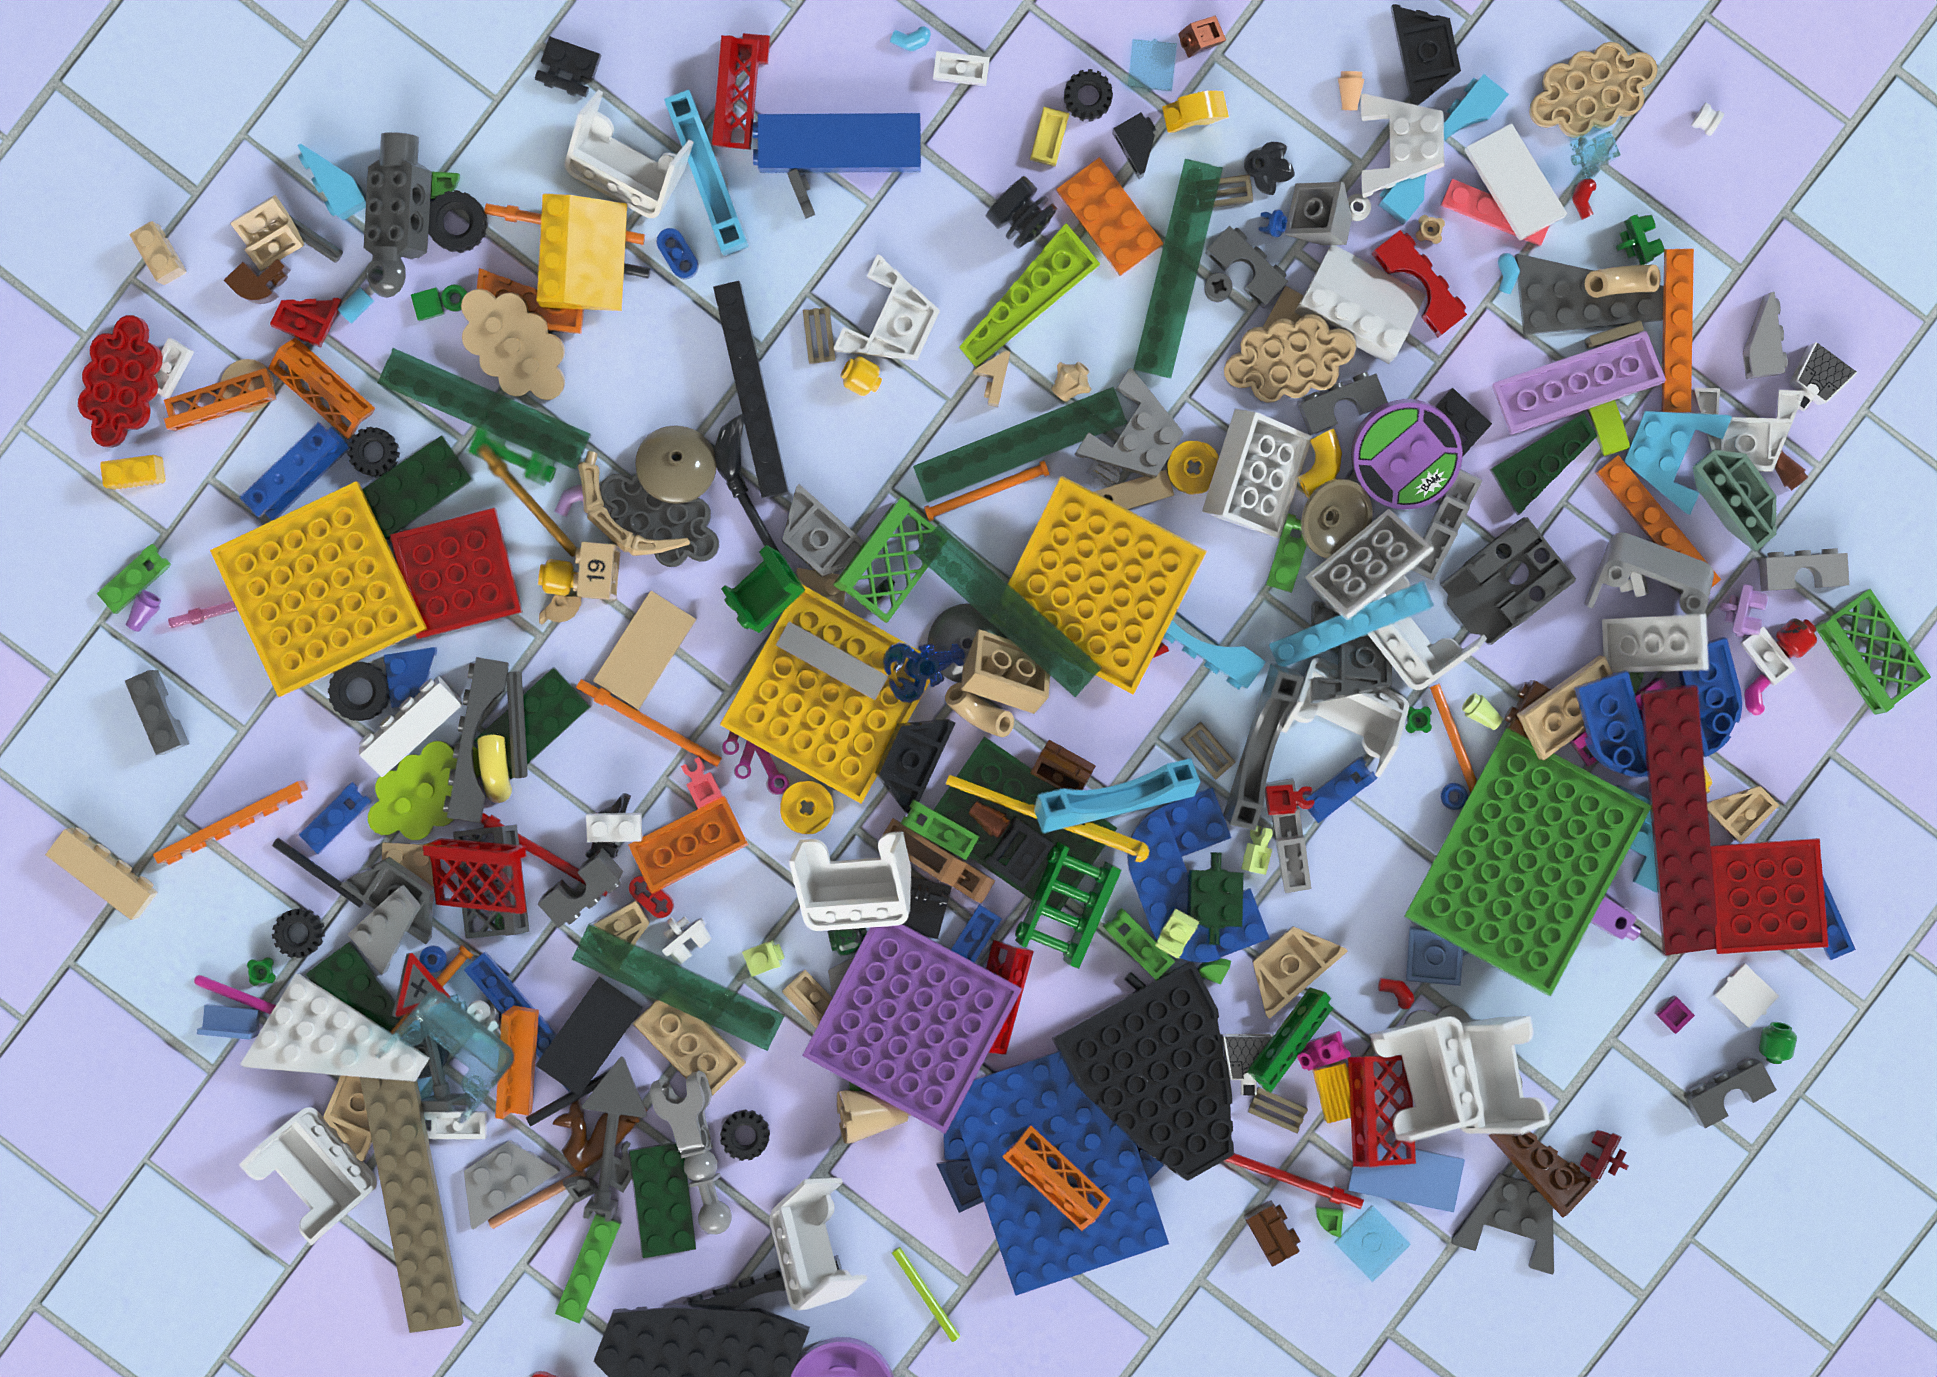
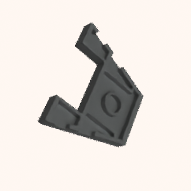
(1360, 665)
(1515, 1208)

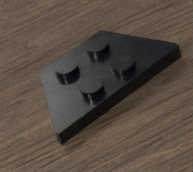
(1425, 51)
(912, 758)

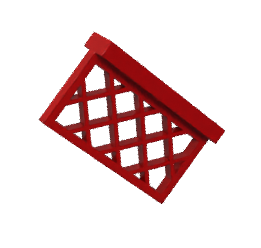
(475, 855)
(1365, 1111)

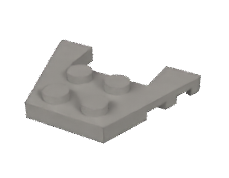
(1144, 440)

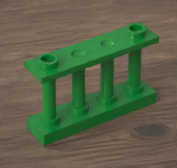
(538, 468)
(1084, 925)

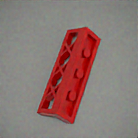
(726, 90)
(1015, 971)

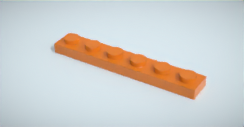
(1677, 329)
(1646, 509)
(222, 828)

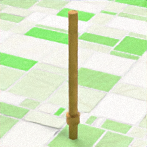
(500, 469)

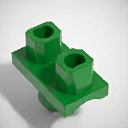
(1636, 229)

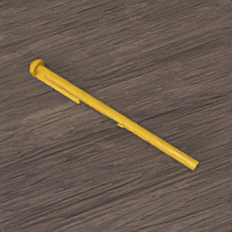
(1089, 831)

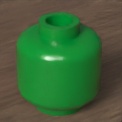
(1777, 1042)

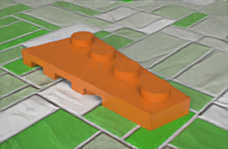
(557, 318)

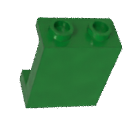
(764, 591)

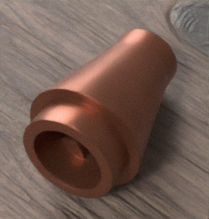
(1790, 471)
(989, 819)

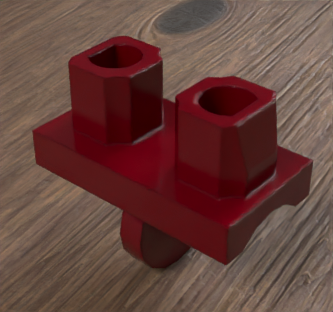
(1597, 1166)

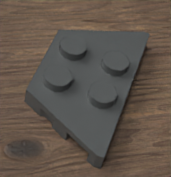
(384, 878)

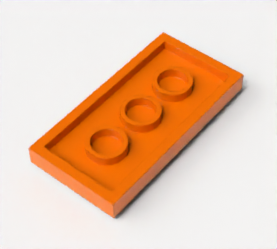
(1109, 216)
(688, 844)

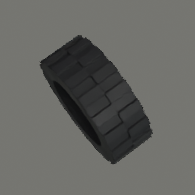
(475, 231)
(339, 697)

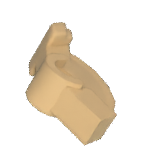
(560, 609)

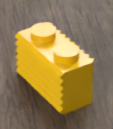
(132, 472)
(1333, 1091)

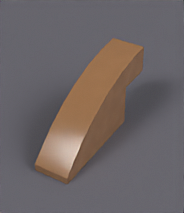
(943, 864)

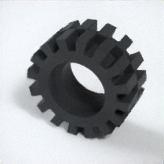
(1083, 79)
(357, 447)
(282, 937)
(745, 1151)

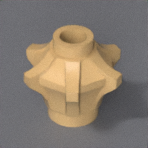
(1071, 380)

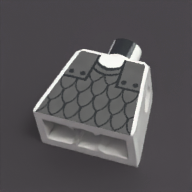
(1820, 375)
(1240, 1053)

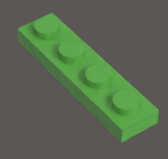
(587, 1268)

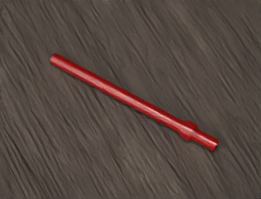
(540, 852)
(1335, 1194)

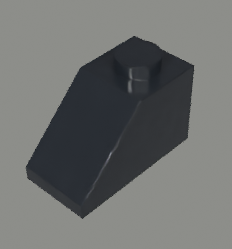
(1136, 140)

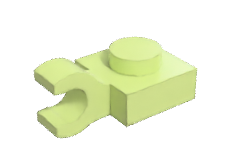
(1257, 854)

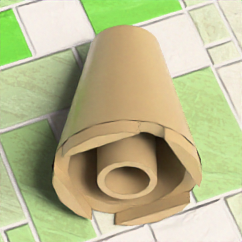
(865, 1115)

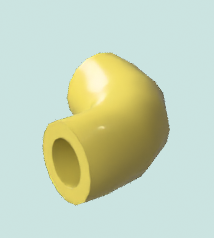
(494, 768)

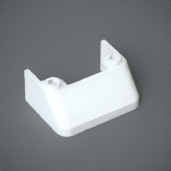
(618, 169)
(1412, 653)
(1373, 715)
(805, 1246)

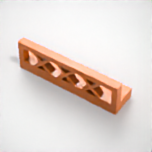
(322, 383)
(219, 408)
(516, 1086)
(1053, 1182)

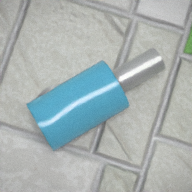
(356, 303)

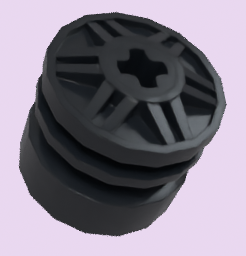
(1021, 212)

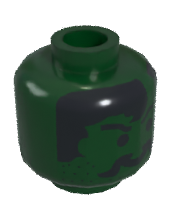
(846, 940)

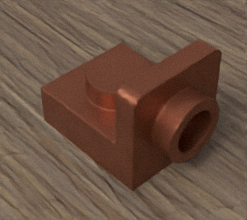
(1201, 35)

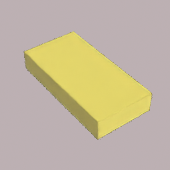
(1049, 136)

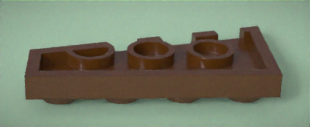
(1549, 1173)

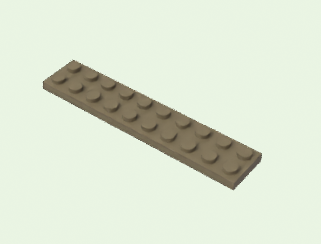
(412, 1204)

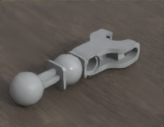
(694, 1143)

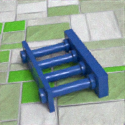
(295, 472)

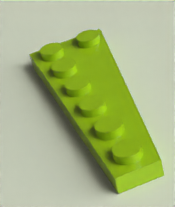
(1045, 281)

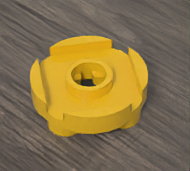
(1178, 466)
(791, 805)

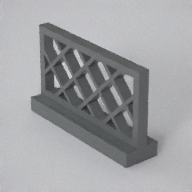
(513, 922)

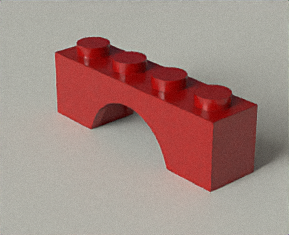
(1400, 256)

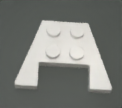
(1414, 141)
(902, 323)
(1757, 437)

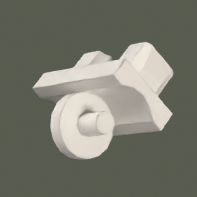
(697, 932)
(486, 1016)

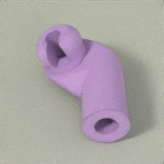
(567, 498)

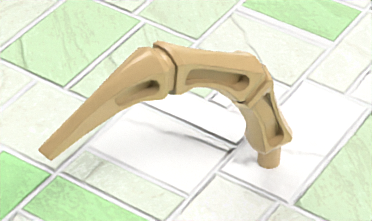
(600, 516)

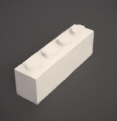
(410, 726)

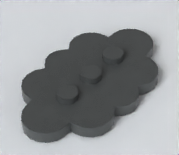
(658, 520)

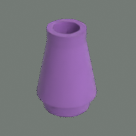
(143, 609)

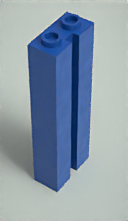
(838, 143)

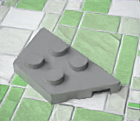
(818, 535)
(502, 1180)

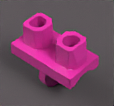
(1323, 1051)

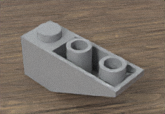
(1763, 348)

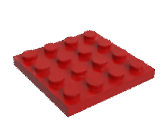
(458, 572)
(1769, 896)

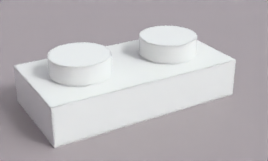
(961, 68)
(175, 360)
(1768, 656)
(614, 827)

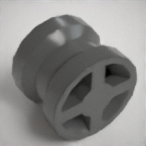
(1215, 292)

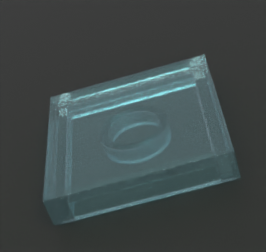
(1372, 1243)

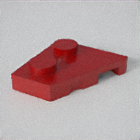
(306, 319)

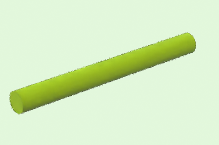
(925, 1294)

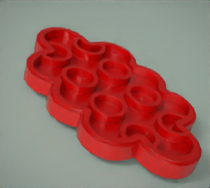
(120, 381)

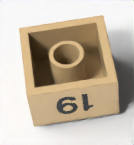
(597, 571)

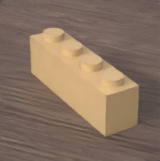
(102, 873)

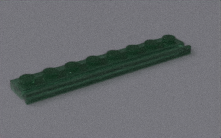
(1178, 268)
(484, 408)
(1019, 444)
(1007, 610)
(678, 987)

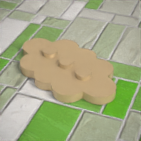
(1593, 89)
(513, 344)
(1290, 358)

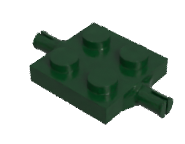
(1215, 898)

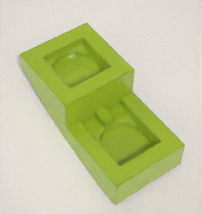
(1609, 428)

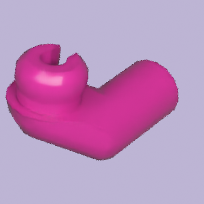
(1753, 695)

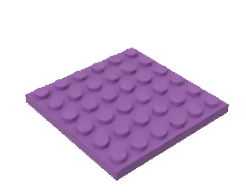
(912, 1023)

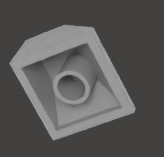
(1319, 213)

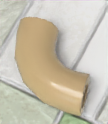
(1623, 280)
(979, 712)

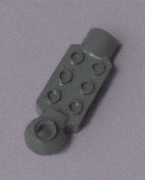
(395, 212)

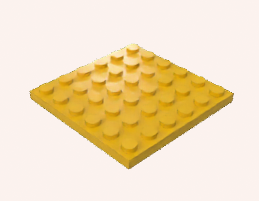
(1106, 579)
(318, 589)
(813, 716)

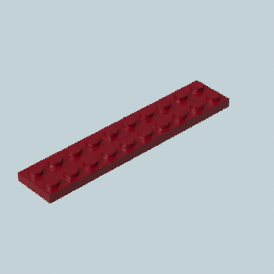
(1679, 819)

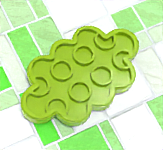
(416, 793)

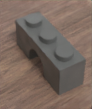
(1233, 248)
(1364, 393)
(149, 700)
(564, 903)
(1708, 1099)

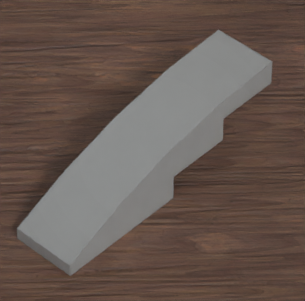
(1447, 521)
(832, 660)
(1291, 847)

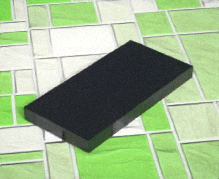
(589, 1036)

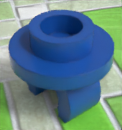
(1276, 225)

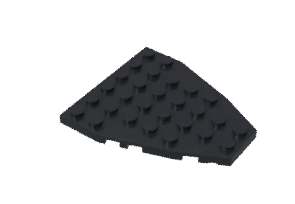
(1159, 1071)
(699, 1342)

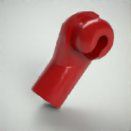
(1581, 197)
(1400, 990)

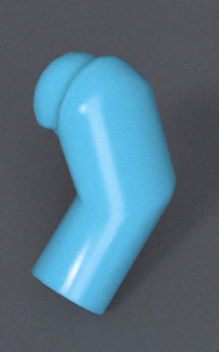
(912, 41)
(1510, 272)

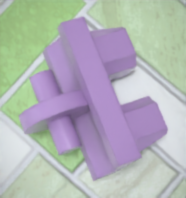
(1743, 623)

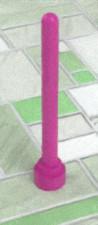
(234, 994)

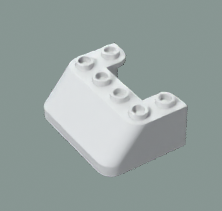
(855, 890)
(1437, 1074)
(1498, 1076)
(316, 1168)

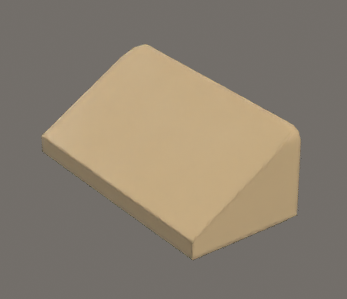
(808, 997)

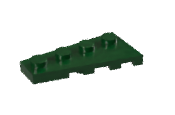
(1536, 466)

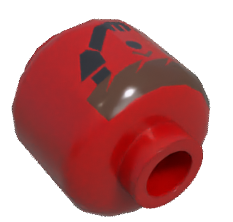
(1796, 637)

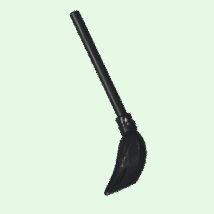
(729, 466)

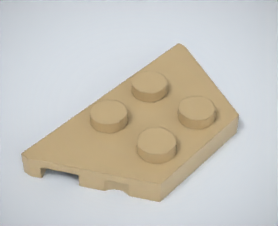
(1291, 966)
(349, 1116)

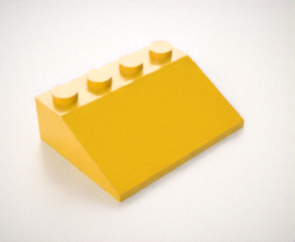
(581, 253)

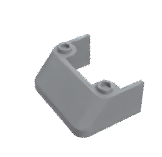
(1631, 553)

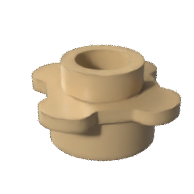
(1437, 225)

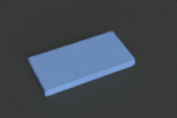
(1428, 1183)

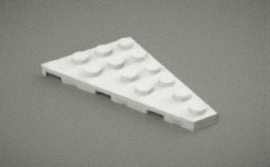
(326, 1036)

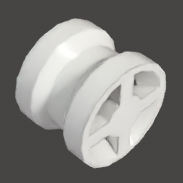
(1707, 119)

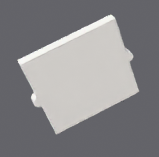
(1746, 995)

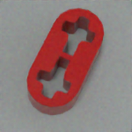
(647, 901)

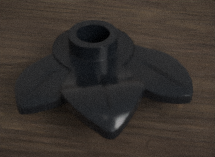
(1273, 167)

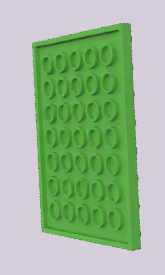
(1528, 862)

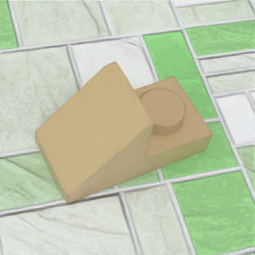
(994, 369)

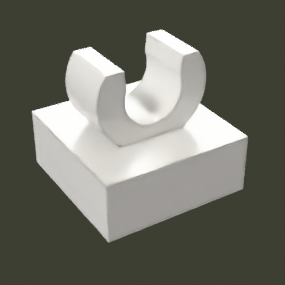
(1637, 583)

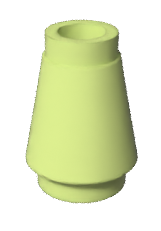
(1480, 710)

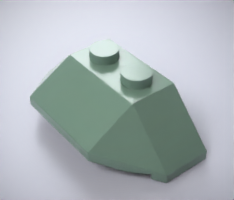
(1738, 496)

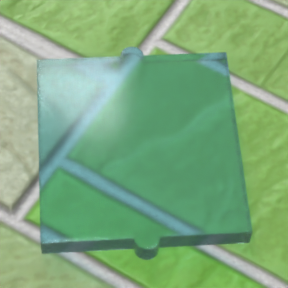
(1152, 65)

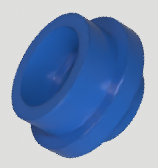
(1462, 796)
(439, 953)

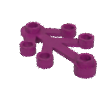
(765, 759)

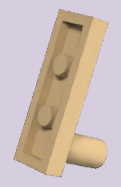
(1139, 491)

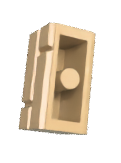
(158, 253)

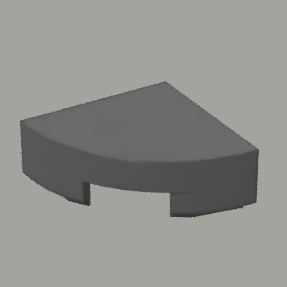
(580, 1187)

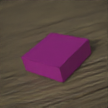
(1674, 1014)

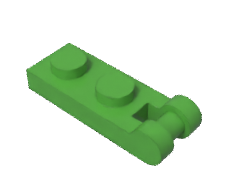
(1287, 557)
(133, 579)
(940, 830)
(1139, 944)

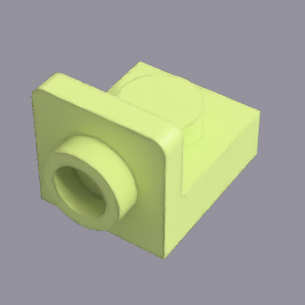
(1176, 933)
(763, 957)

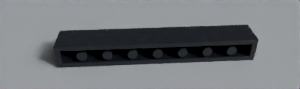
(751, 390)

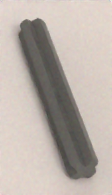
(516, 724)

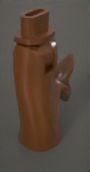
(583, 1152)

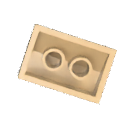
(1004, 673)

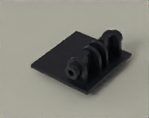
(927, 907)

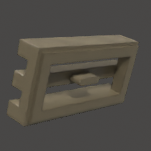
(1238, 200)
(817, 312)
(1614, 334)
(1193, 733)
(1298, 1119)

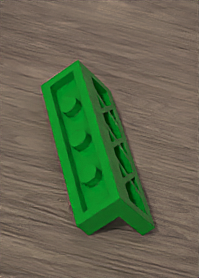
(1290, 1039)

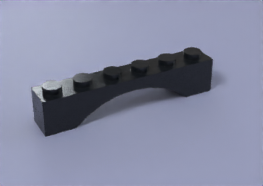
(747, 1289)

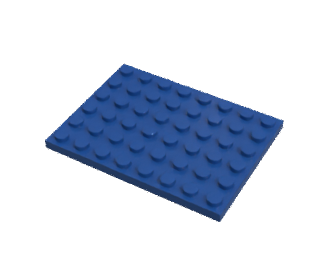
(1032, 1233)

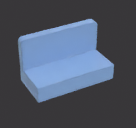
(230, 1022)

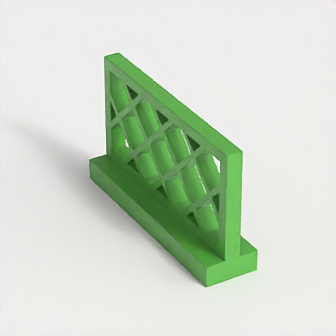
(868, 552)
(1859, 669)

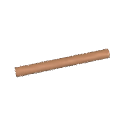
(531, 1202)

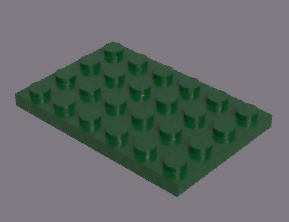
(1005, 774)

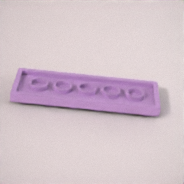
(1578, 383)

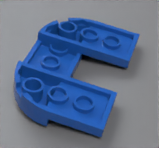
(1615, 723)
(1163, 878)

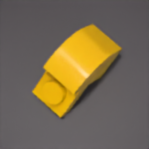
(1195, 109)

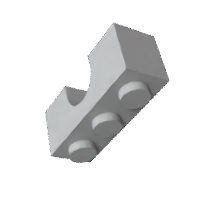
(1828, 569)

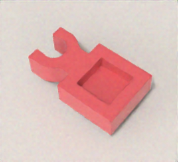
(703, 786)

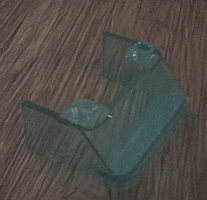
(463, 1038)

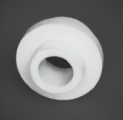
(1364, 201)

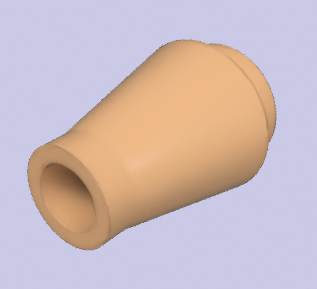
(1350, 89)

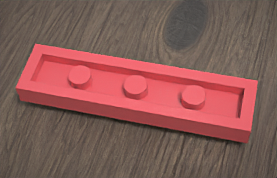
(1482, 208)

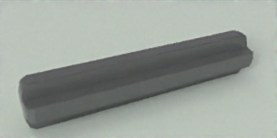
(317, 242)

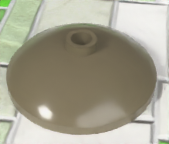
(671, 479)
(1348, 514)

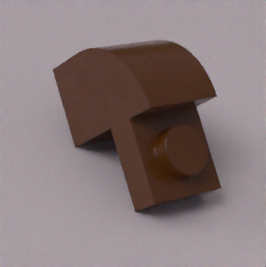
(256, 287)

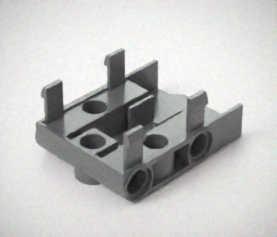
(1484, 596)

